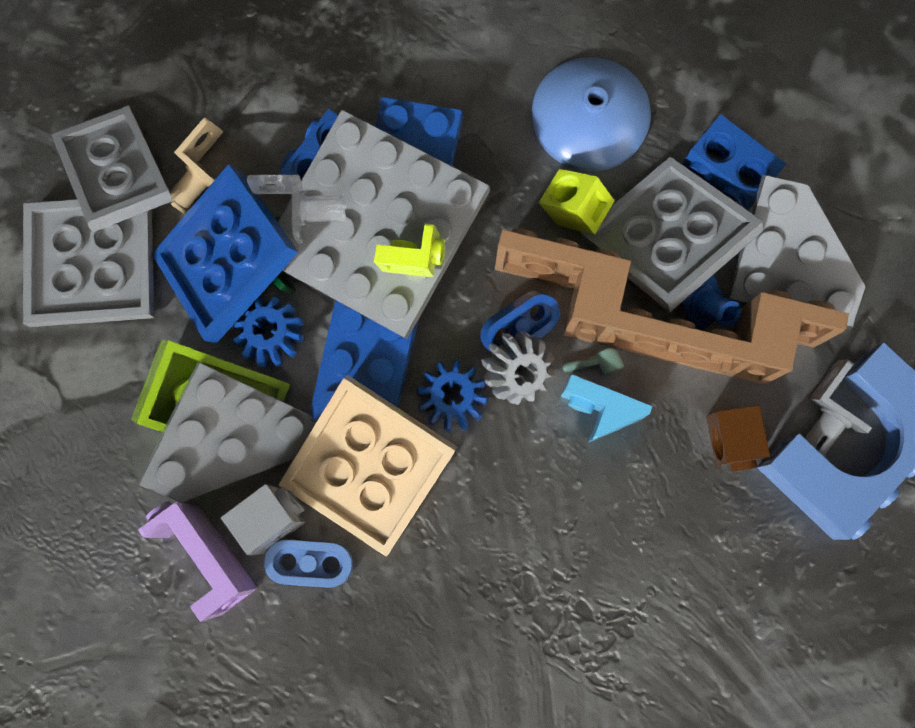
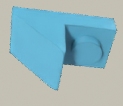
(614, 408)

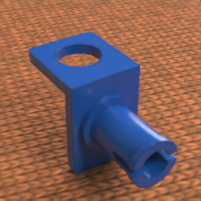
(709, 305)

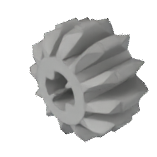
(530, 376)

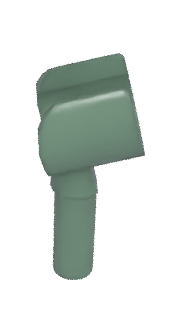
(608, 360)

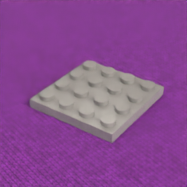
(388, 197)

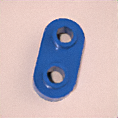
(517, 317)

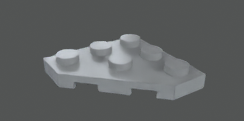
(796, 252)
(221, 436)

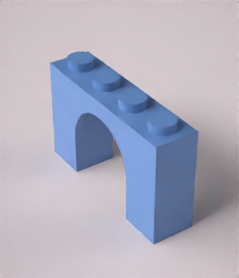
(834, 498)

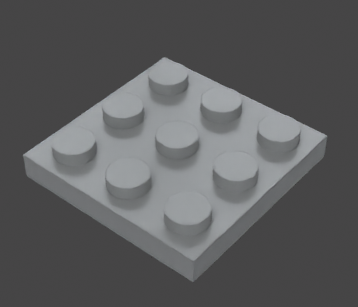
(674, 232)
(85, 273)

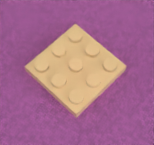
(367, 465)

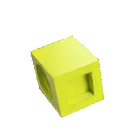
(577, 201)

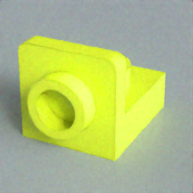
(405, 258)

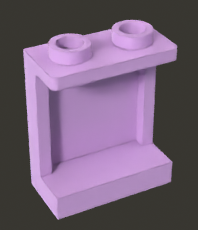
(208, 551)

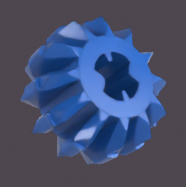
(281, 319)
(437, 397)

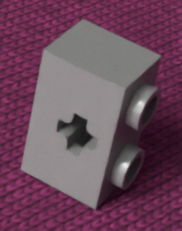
(264, 519)

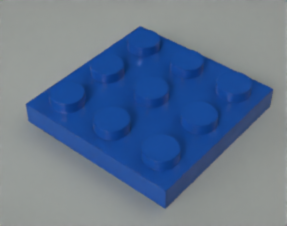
(223, 254)

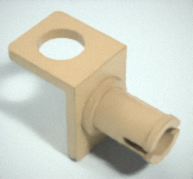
(196, 177)

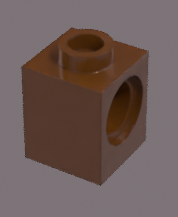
(738, 437)

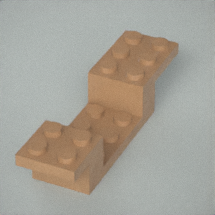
(755, 351)

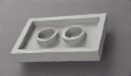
(111, 168)

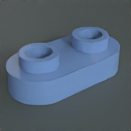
(309, 563)

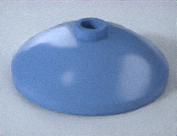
(588, 134)

